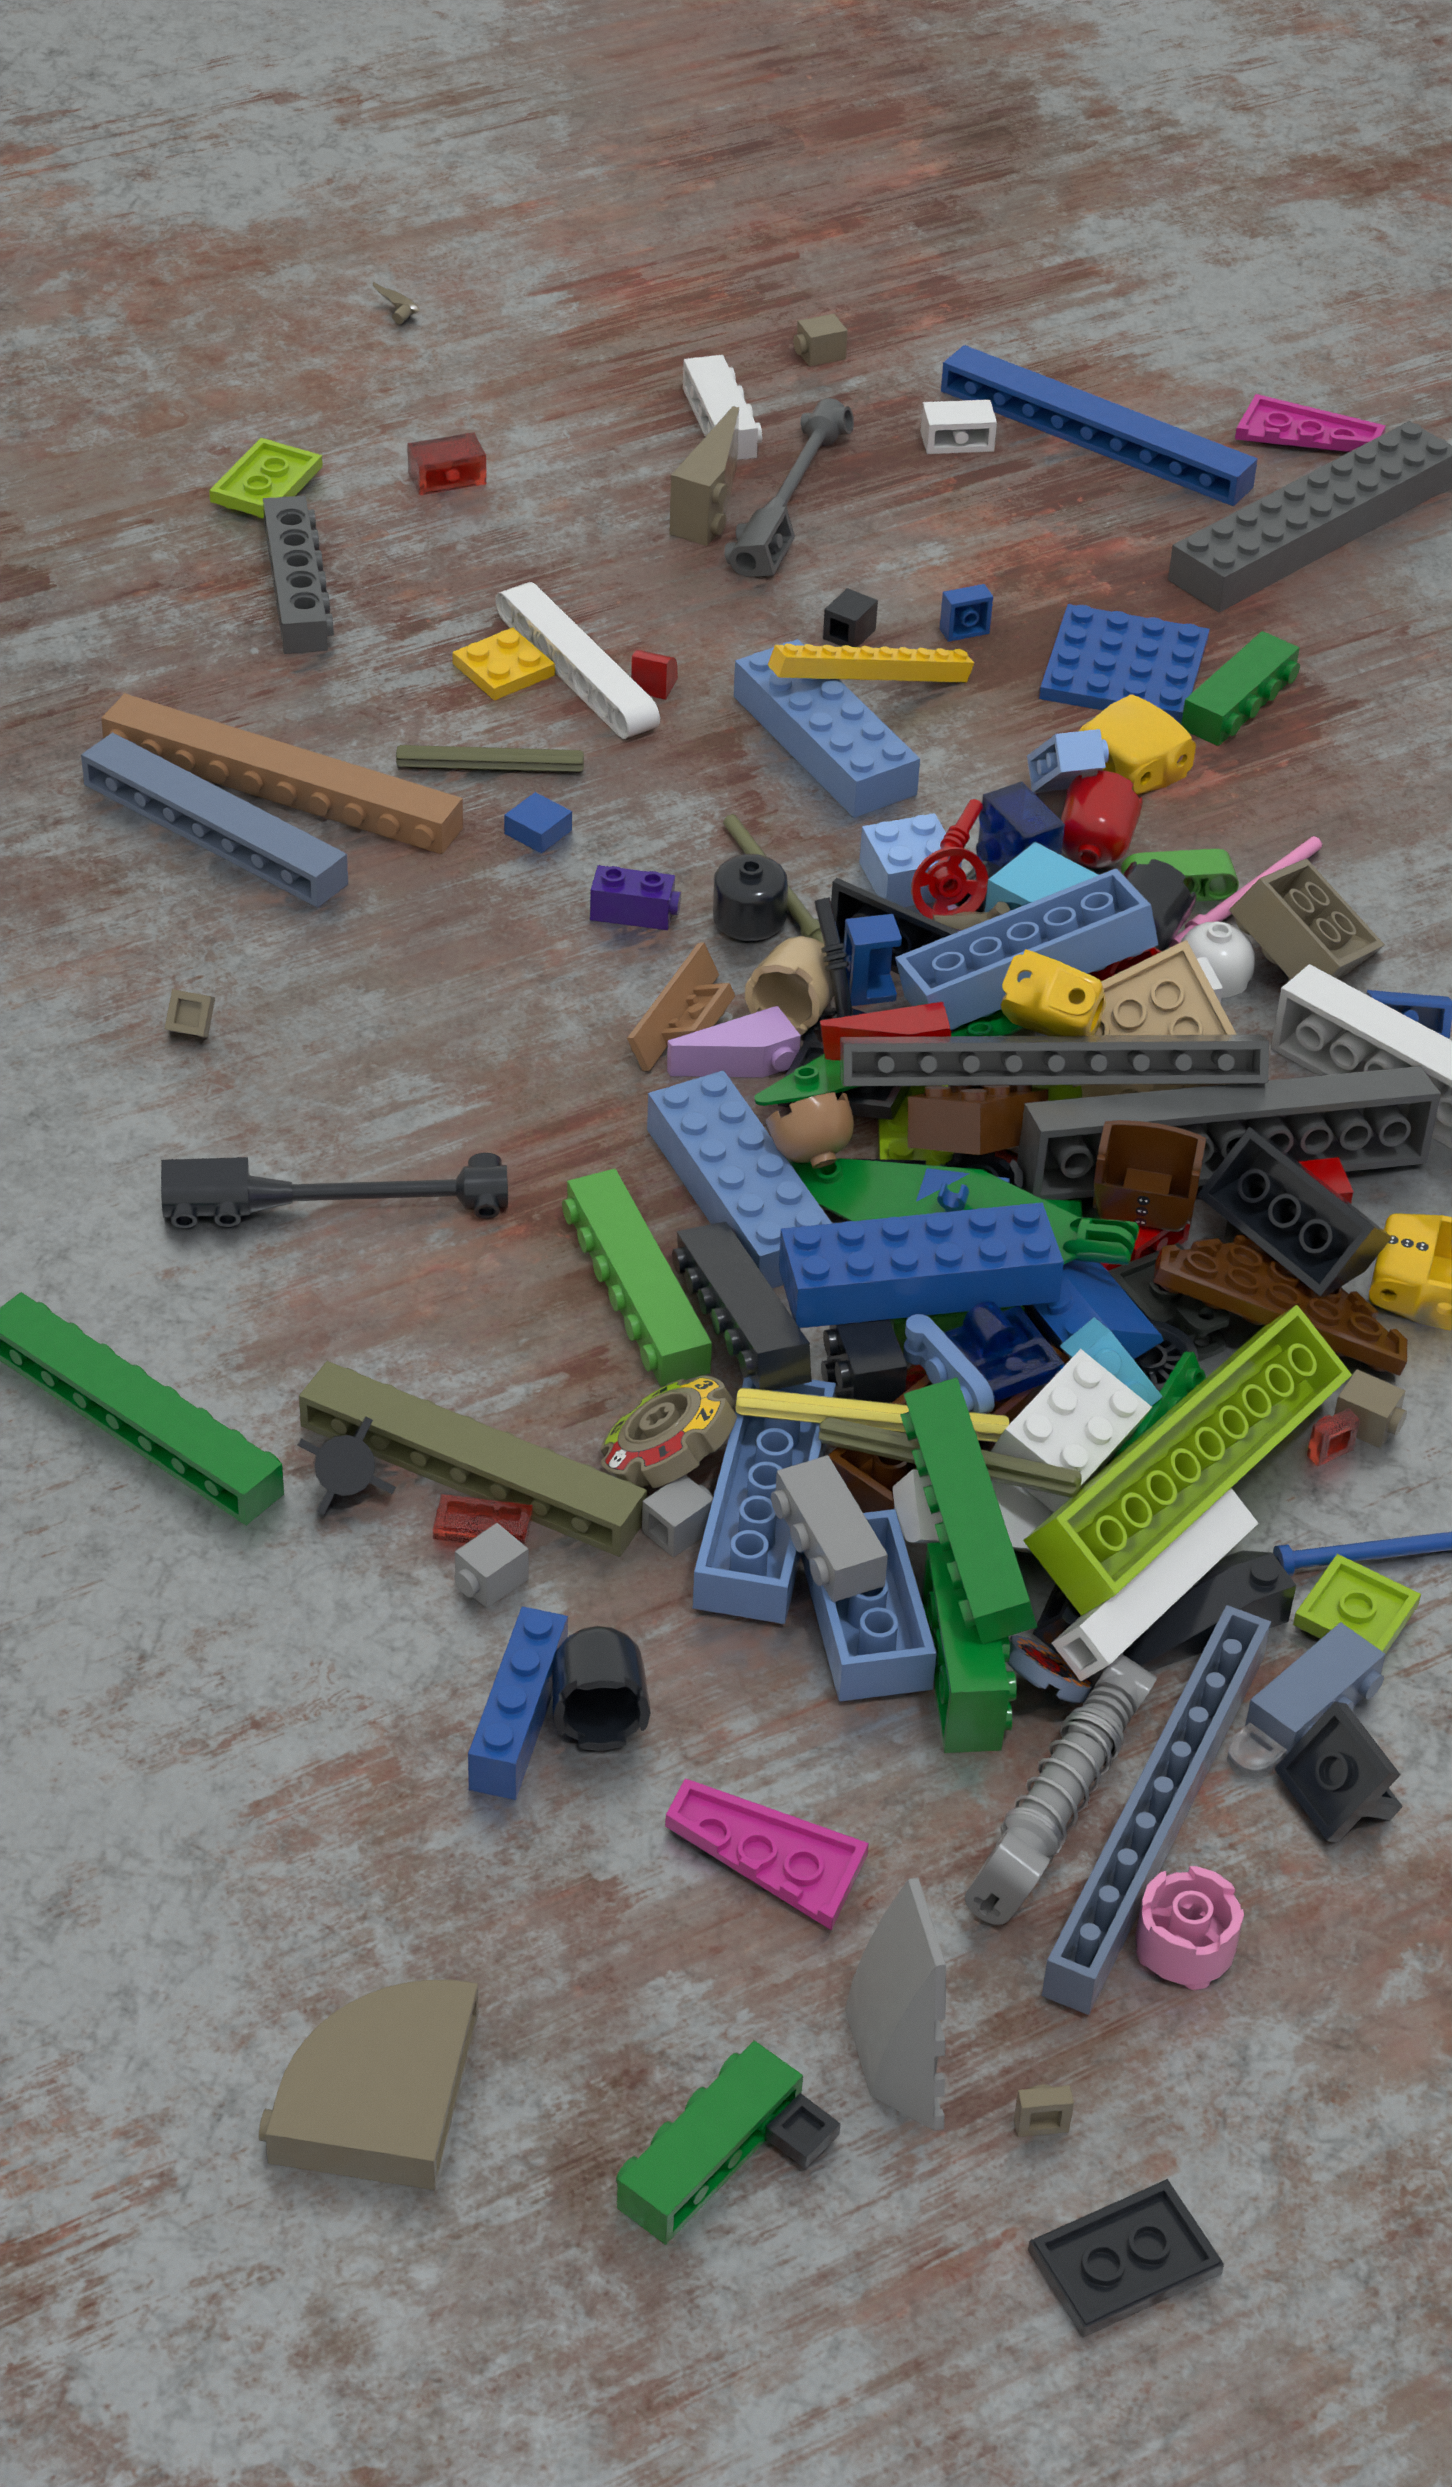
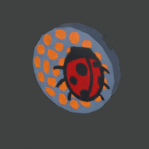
(1045, 1667)

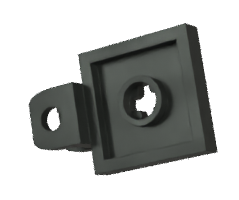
(1178, 1310)

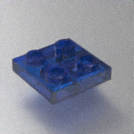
(1006, 1349)

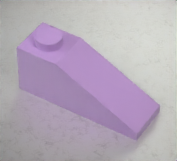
(741, 1047)

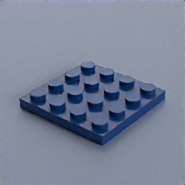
(1116, 654)

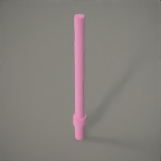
(1222, 911)

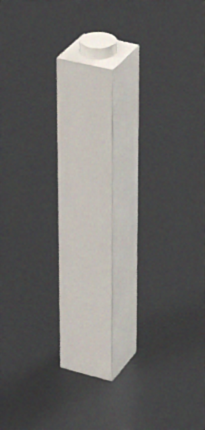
(1115, 1624)

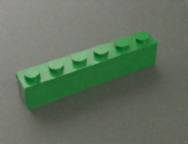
(969, 1511)

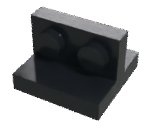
(1340, 1774)

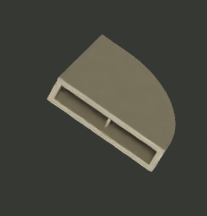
(376, 2085)

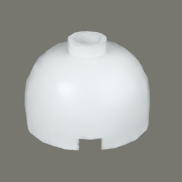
(1227, 952)

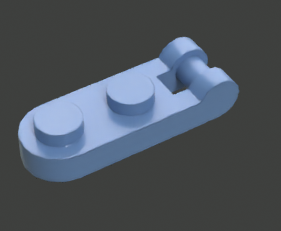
(944, 1361)

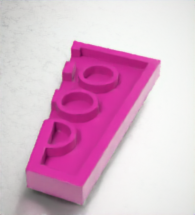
(1299, 425)

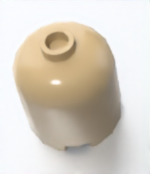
(794, 981)

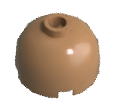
(813, 1129)

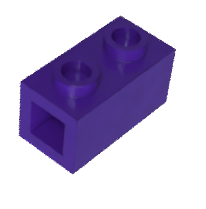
(633, 897)

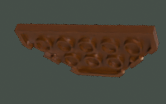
(1260, 1289)

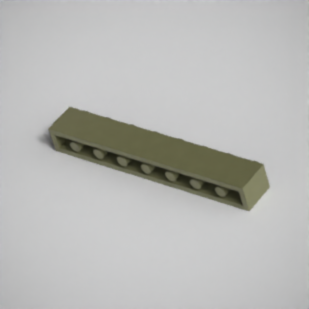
(475, 1457)

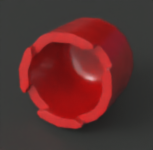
(1099, 819)

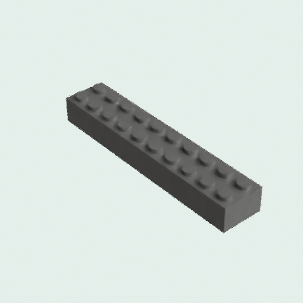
(1311, 516)
(1354, 1116)

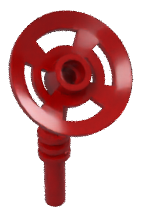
(946, 877)

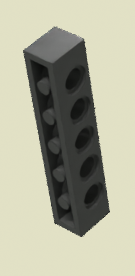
(297, 574)

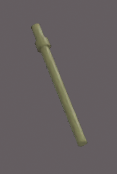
(809, 926)

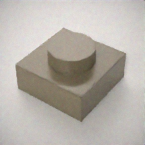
(189, 1013)
(1043, 2110)

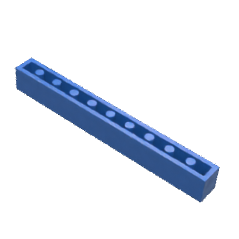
(1100, 425)

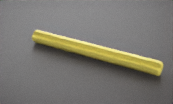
(818, 1408)

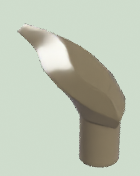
(404, 305)
(968, 919)

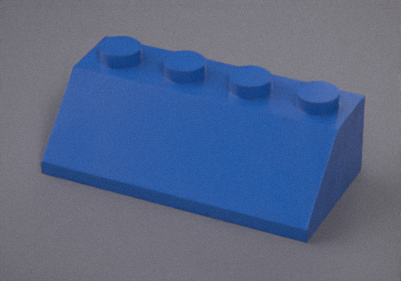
(1091, 1293)

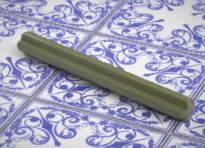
(489, 758)

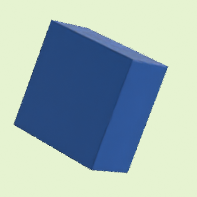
(966, 612)
(538, 822)

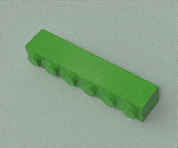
(637, 1277)

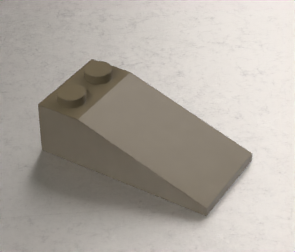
(704, 483)

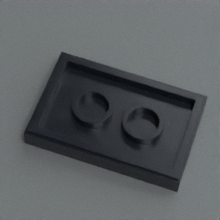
(1125, 2257)

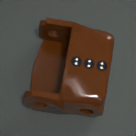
(1148, 1174)

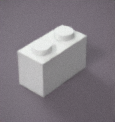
(958, 426)

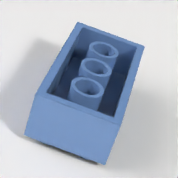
(880, 1637)

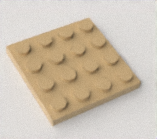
(1160, 998)

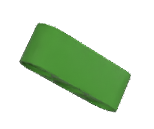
(1206, 870)

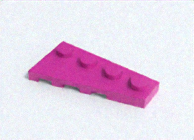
(778, 1851)

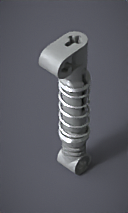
(1034, 1829)

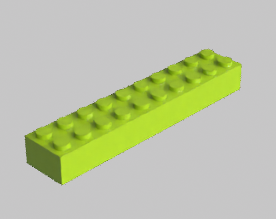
(1186, 1461)

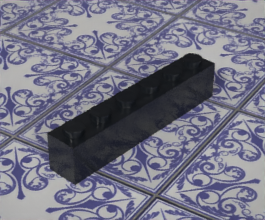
(742, 1307)

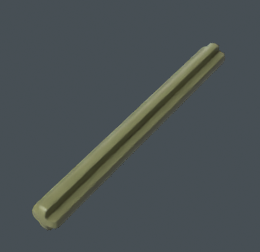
(1000, 1467)

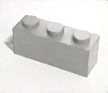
(829, 1528)

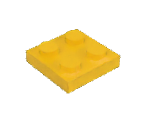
(503, 663)

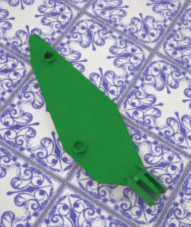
(889, 1189)

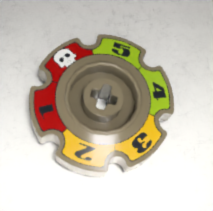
(669, 1432)

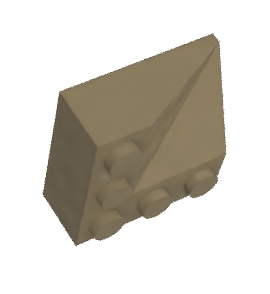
(1304, 922)

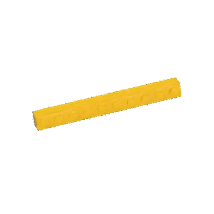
(870, 663)

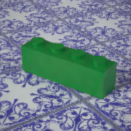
(1240, 688)
(706, 2142)

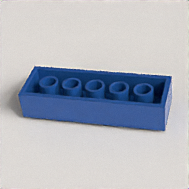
(919, 1265)

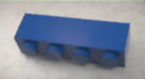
(516, 1705)

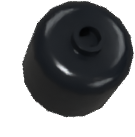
(750, 897)

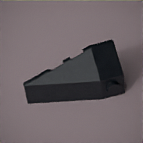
(1241, 1580)

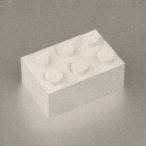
(1075, 1423)

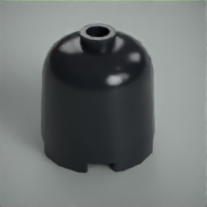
(1167, 894)
(599, 1688)

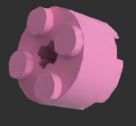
(1189, 1927)

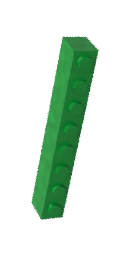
(138, 1410)

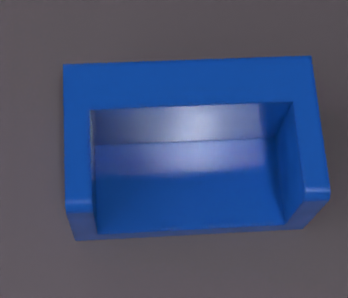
(869, 957)

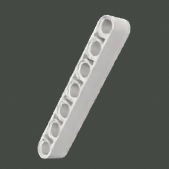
(579, 660)

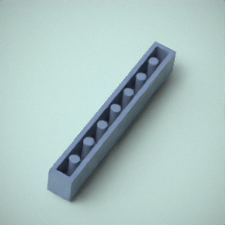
(215, 819)

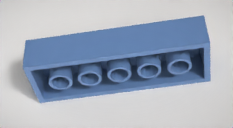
(829, 735)
(1078, 926)
(731, 1165)
(746, 1550)

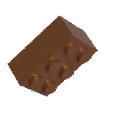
(969, 1117)

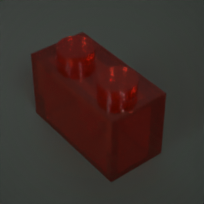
(446, 463)

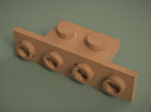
(683, 1007)

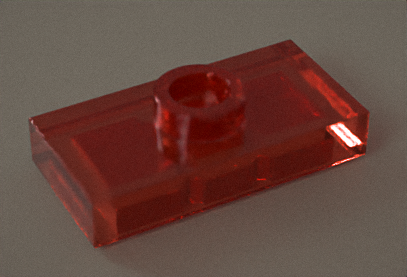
(465, 1518)

